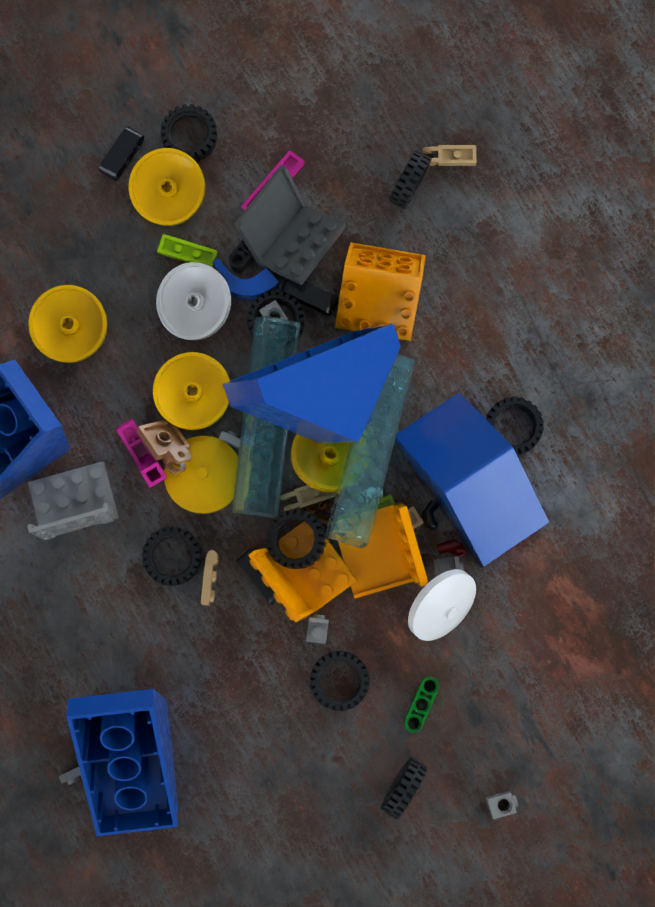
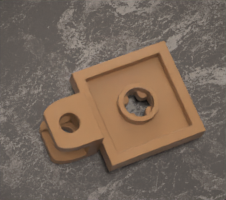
(170, 450)

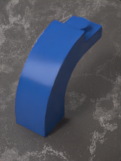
(247, 288)

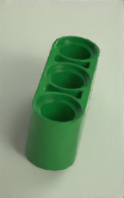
(429, 697)

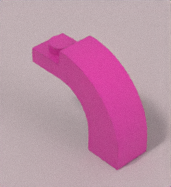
(147, 465)

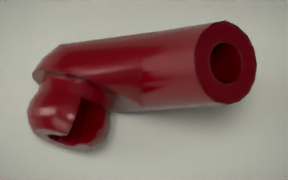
(452, 546)

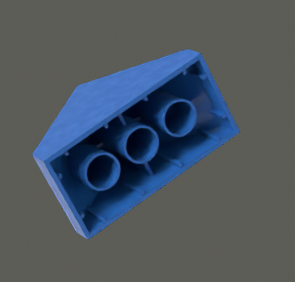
(324, 389)
(28, 430)
(473, 478)
(125, 760)

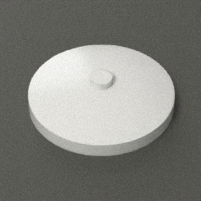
(193, 301)
(442, 605)

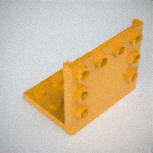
(380, 289)
(390, 555)
(307, 588)

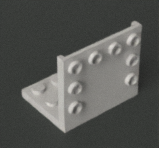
(72, 501)

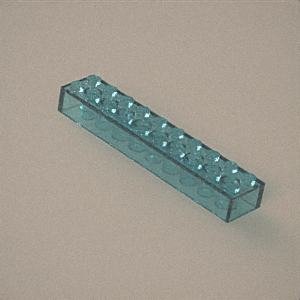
(261, 442)
(368, 462)

